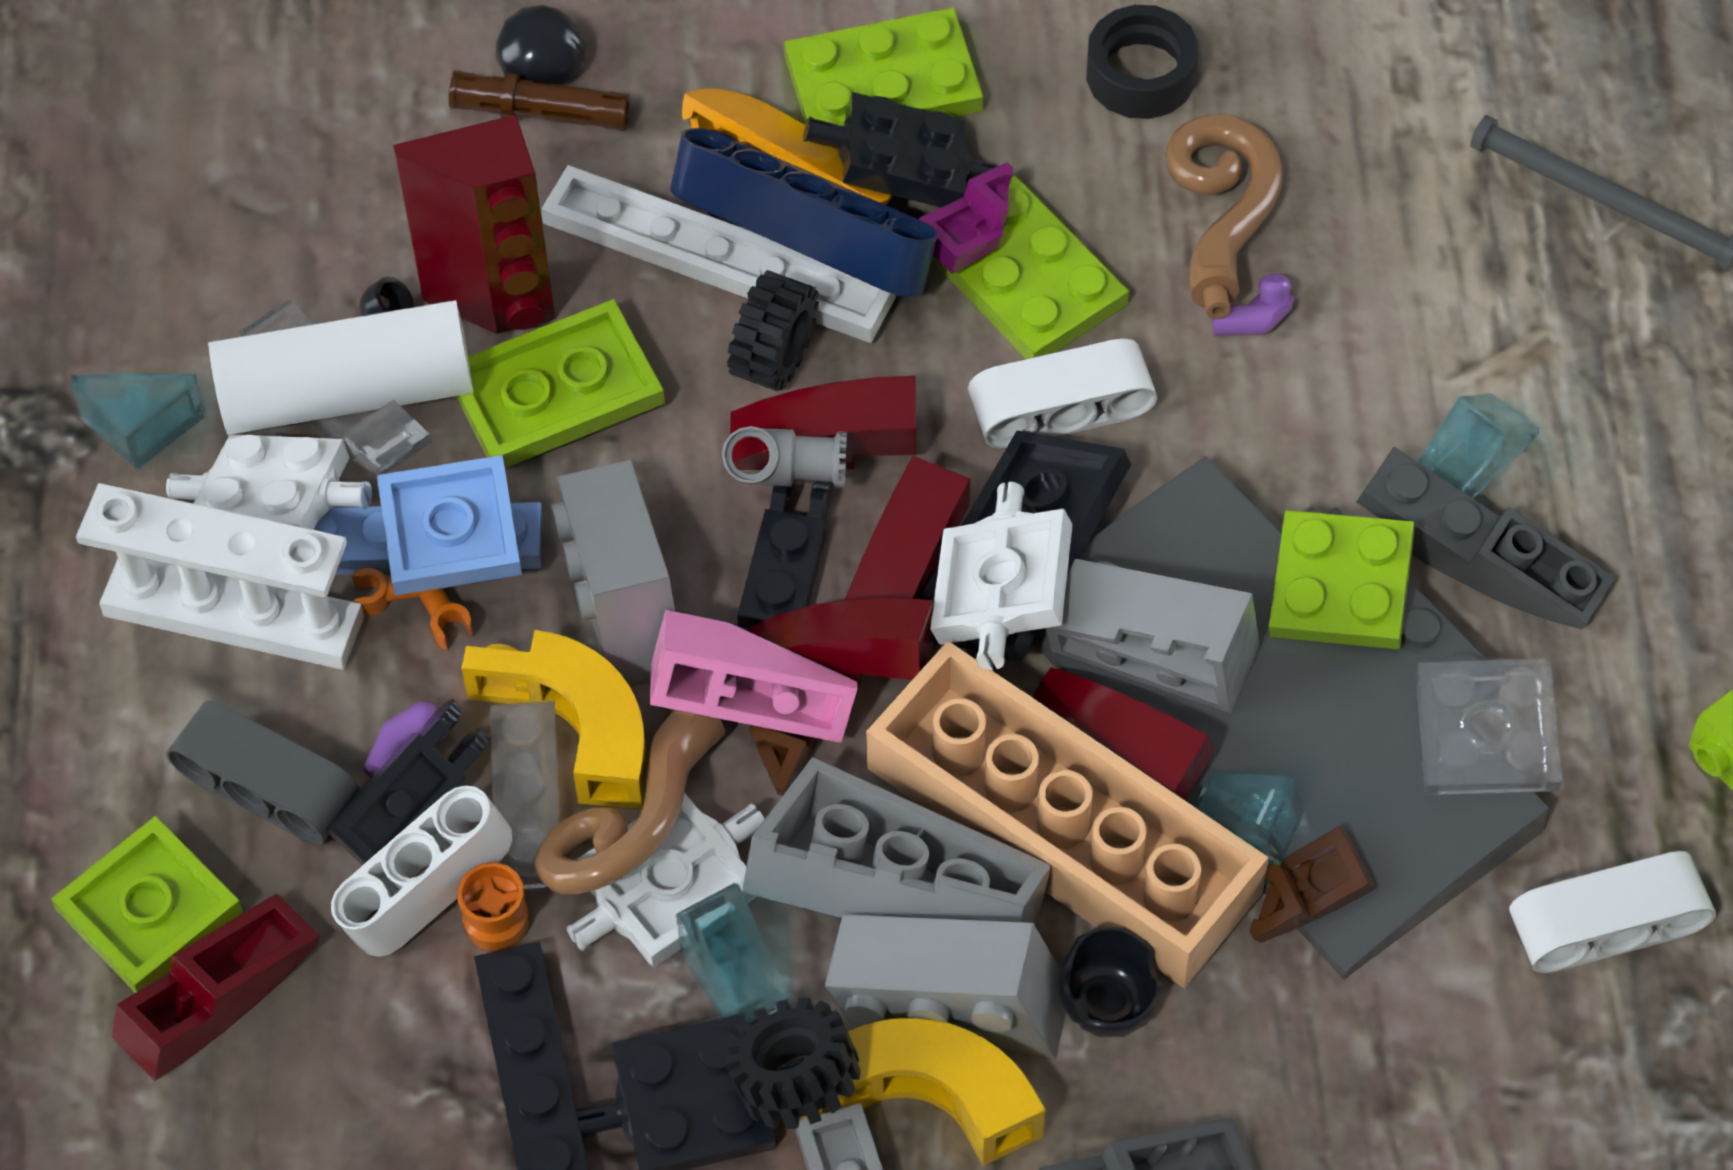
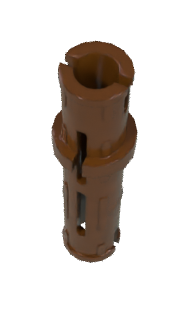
(538, 100)

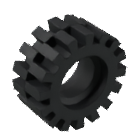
(772, 330)
(805, 1087)

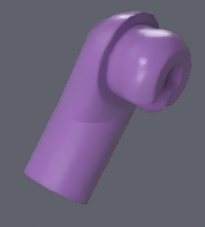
(1261, 313)
(396, 732)

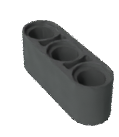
(262, 772)

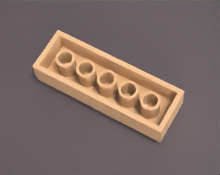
(1037, 783)

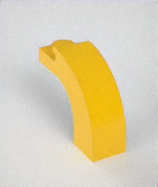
(586, 694)
(953, 1072)

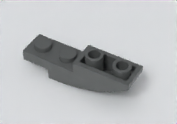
(1487, 552)

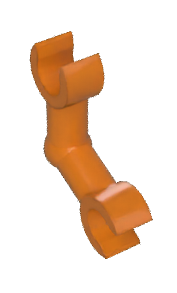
(435, 601)

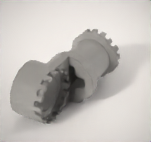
(791, 457)

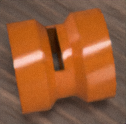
(490, 891)

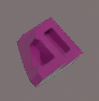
(973, 223)

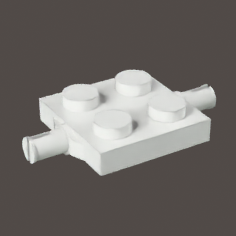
(275, 479)
(1001, 576)
(685, 869)

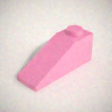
(744, 679)

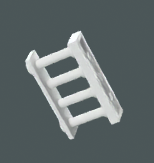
(222, 576)

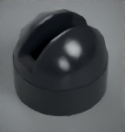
(394, 293)

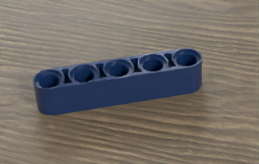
(803, 211)

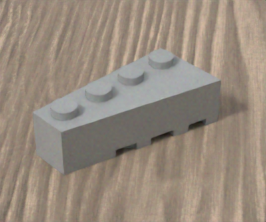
(868, 852)

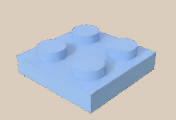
(448, 525)

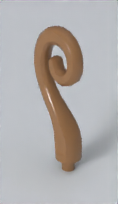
(1213, 262)
(672, 754)

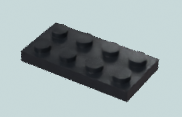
(1054, 477)

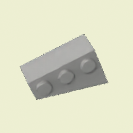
(618, 564)
(1159, 631)
(952, 971)

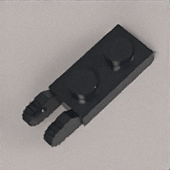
(785, 556)
(407, 785)

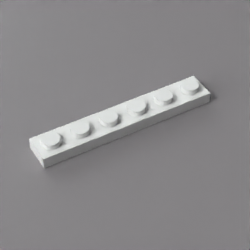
(706, 248)

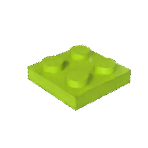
(1341, 579)
(145, 904)

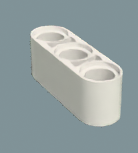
(1063, 392)
(390, 879)
(1612, 912)

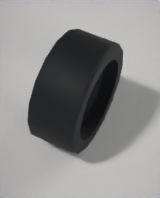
(1144, 27)

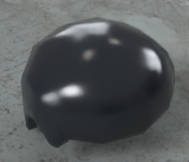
(540, 45)
(1109, 982)

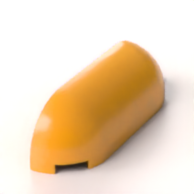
(768, 131)

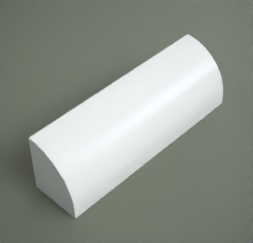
(340, 367)

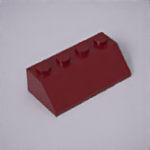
(477, 224)

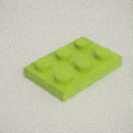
(905, 59)
(1040, 280)
(558, 384)

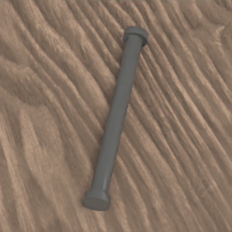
(1603, 191)

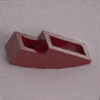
(872, 411)
(910, 532)
(857, 635)
(1129, 728)
(212, 986)

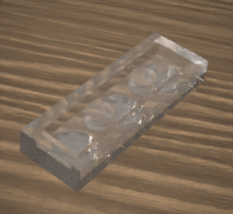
(526, 780)

